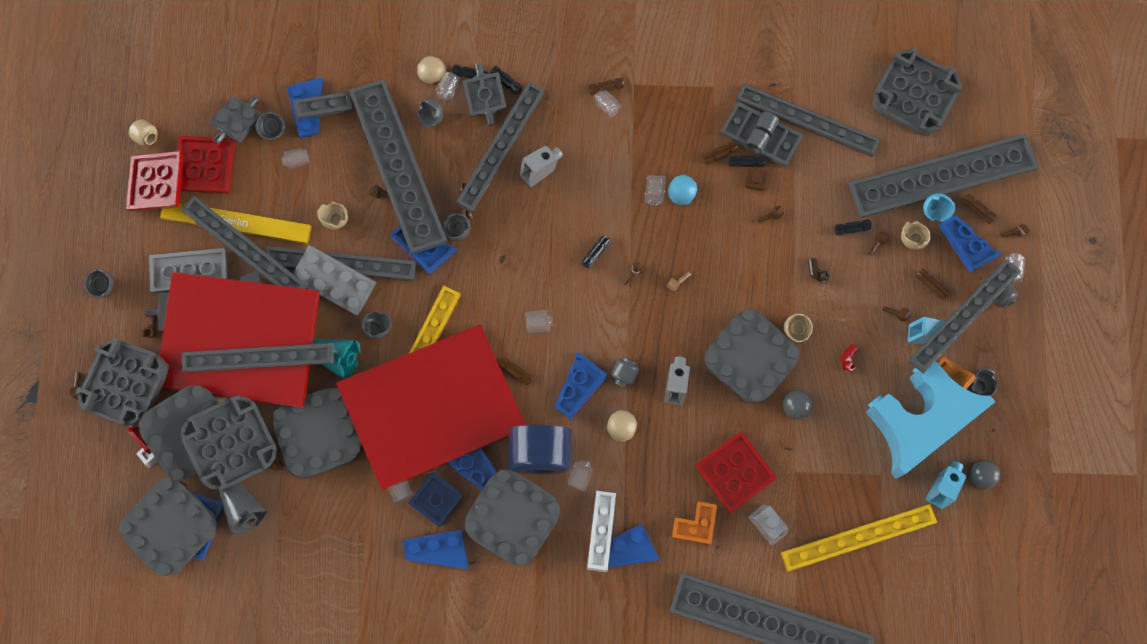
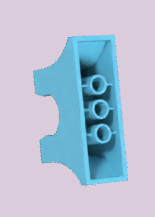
(945, 413)

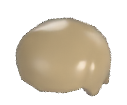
(431, 69)
(332, 215)
(915, 235)
(798, 327)
(621, 426)

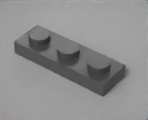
(322, 105)

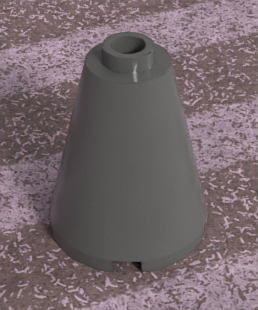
(241, 508)

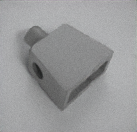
(539, 164)
(677, 382)
(769, 524)

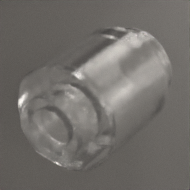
(447, 86)
(607, 103)
(295, 158)
(1018, 261)

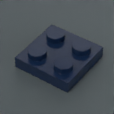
(436, 499)

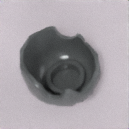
(430, 112)
(270, 126)
(456, 227)
(99, 283)
(376, 325)
(984, 383)
(797, 404)
(984, 474)

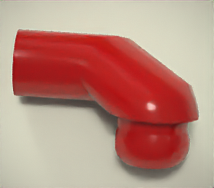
(846, 358)

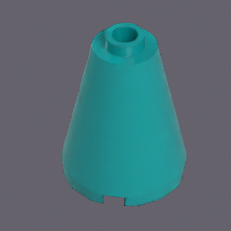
(344, 356)

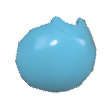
(682, 190)
(939, 207)

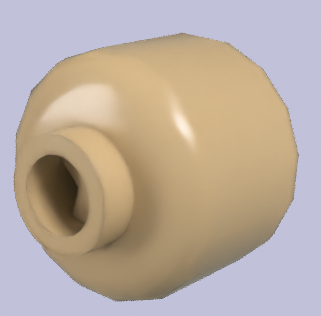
(143, 133)

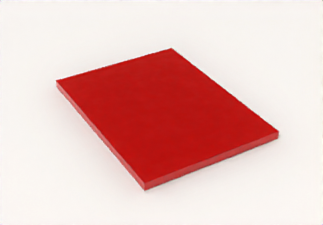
(238, 314)
(430, 406)

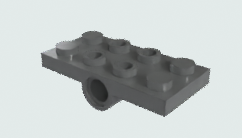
(761, 134)

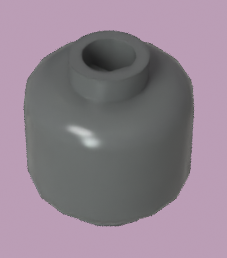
(1007, 297)
(625, 371)

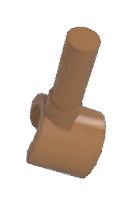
(674, 284)

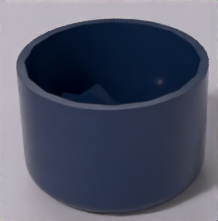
(540, 449)

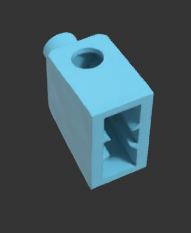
(923, 329)
(947, 486)

